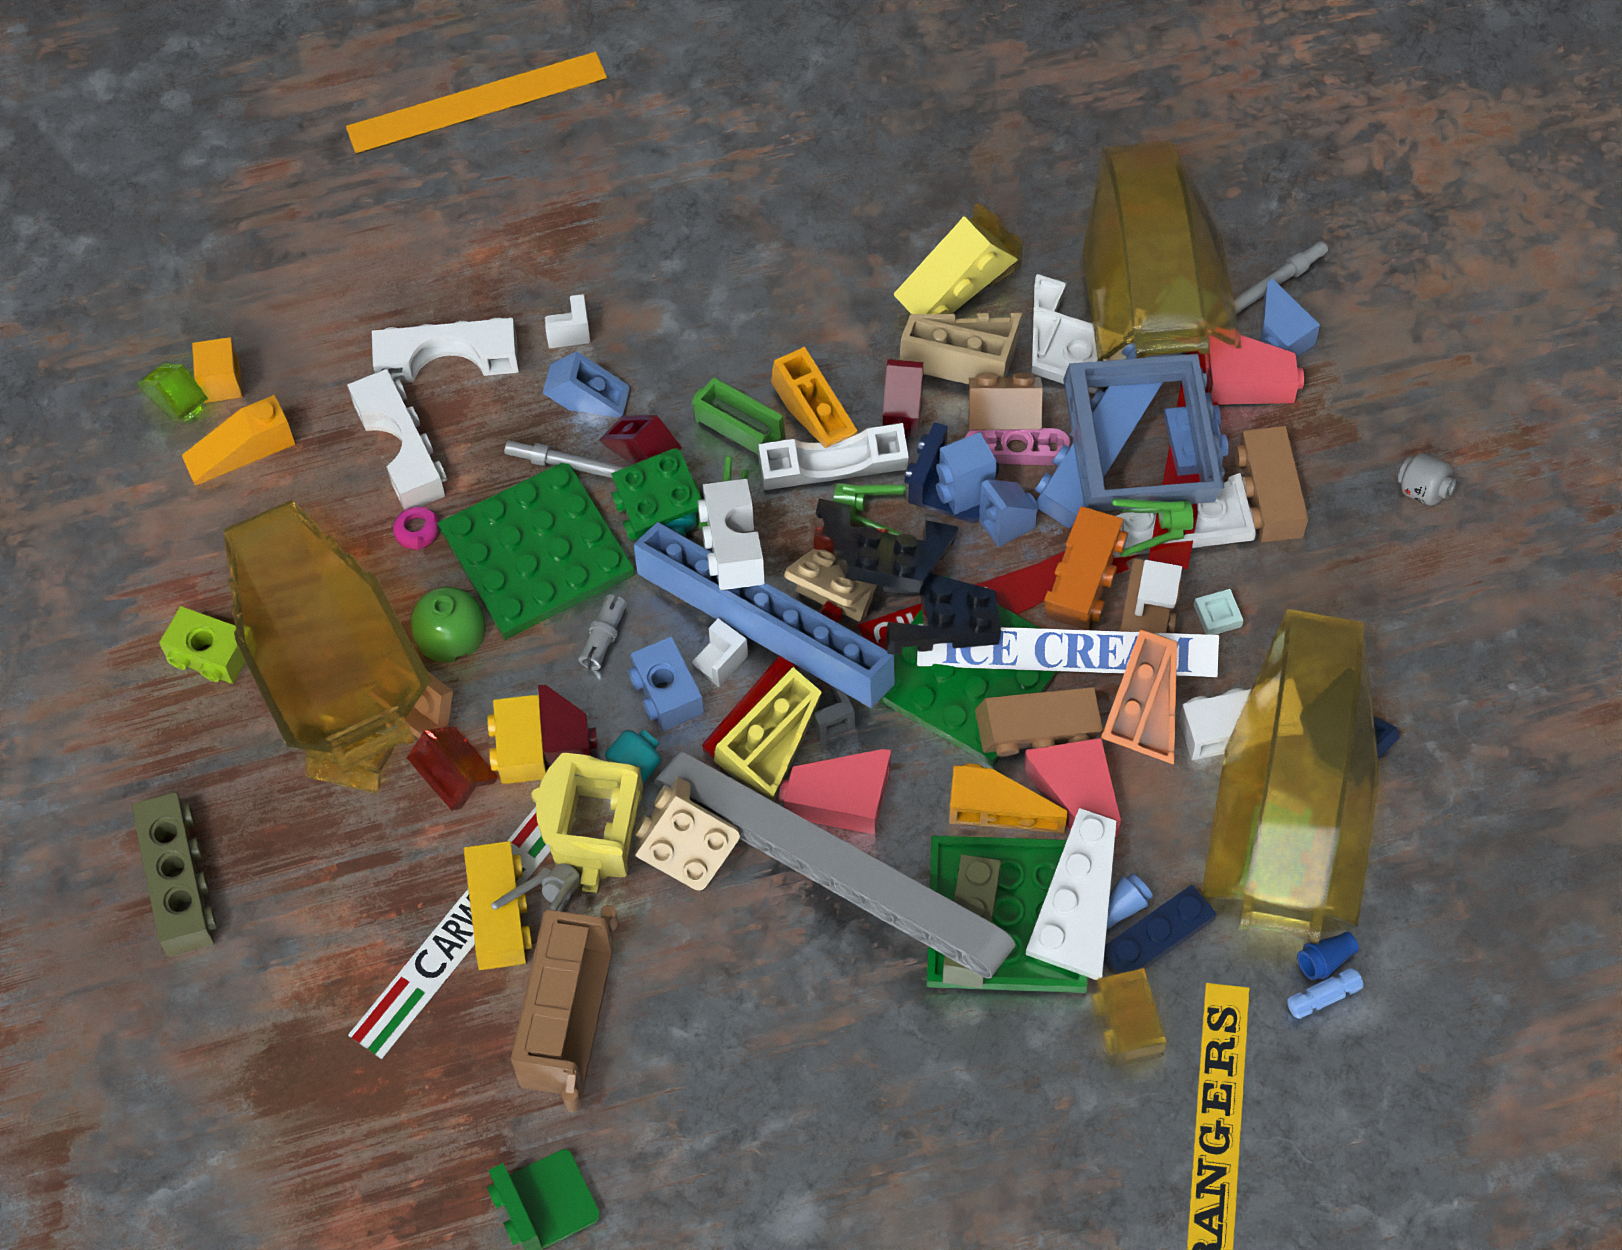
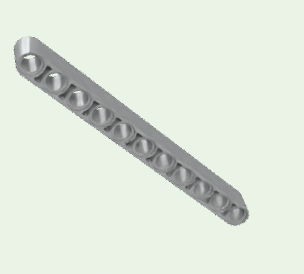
(845, 868)

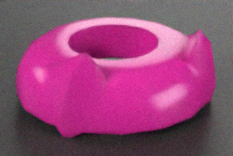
(418, 539)

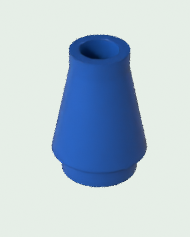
(1326, 956)

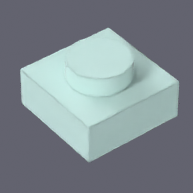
(1218, 612)

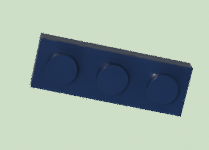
(1159, 932)

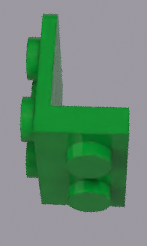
(654, 492)
(543, 1200)

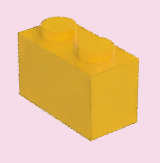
(518, 739)

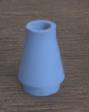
(1127, 898)

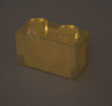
(1129, 1018)

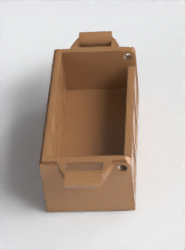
(563, 1003)

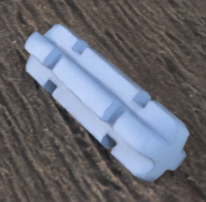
(1325, 993)

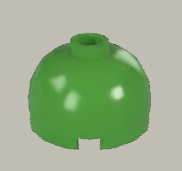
(447, 624)

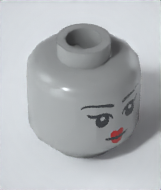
(1426, 479)

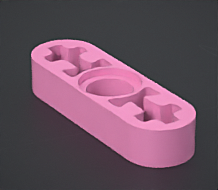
(1043, 436)

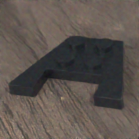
(884, 557)
(951, 614)

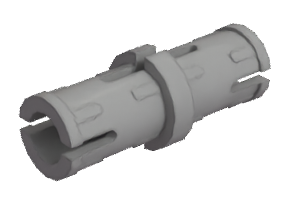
(603, 632)

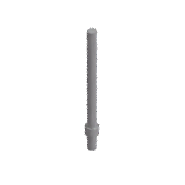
(1294, 266)
(543, 455)

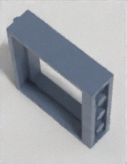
(1139, 371)

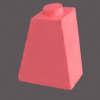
(1251, 373)
(1074, 778)
(839, 790)

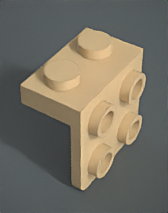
(822, 580)
(684, 837)

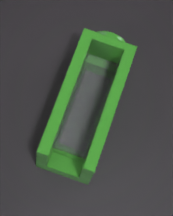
(737, 415)

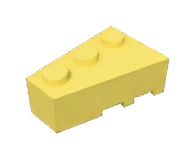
(955, 270)
(769, 736)

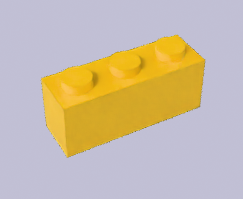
(497, 932)

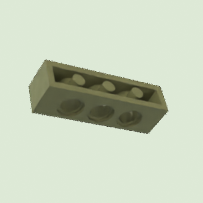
(154, 822)

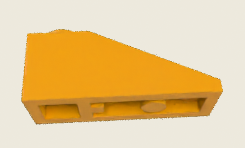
(811, 398)
(240, 440)
(993, 800)

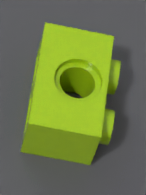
(194, 630)

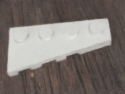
(1077, 903)

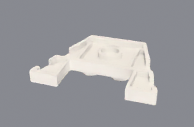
(1059, 337)

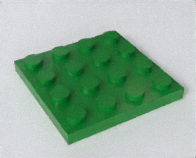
(535, 549)
(946, 696)
(1023, 884)

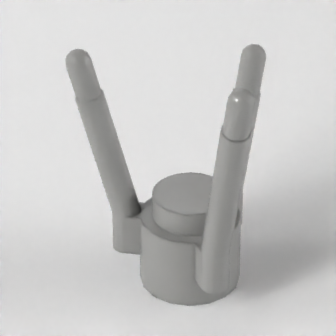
(557, 887)

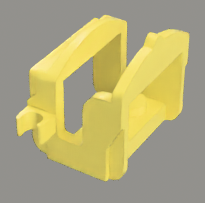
(556, 810)

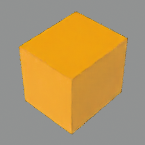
(217, 369)

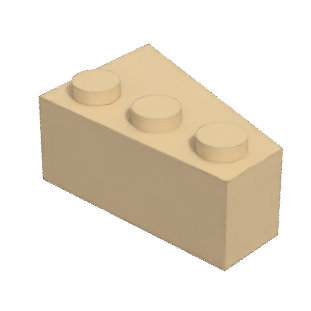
(961, 347)

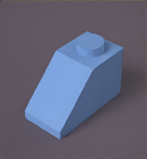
(1286, 322)
(585, 387)
(1006, 510)

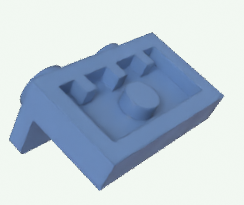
(1181, 440)

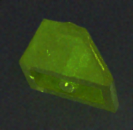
(173, 391)

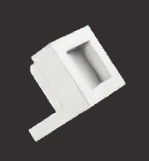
(568, 328)
(1158, 585)
(723, 653)

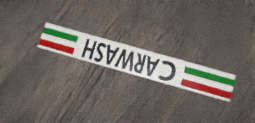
(438, 956)

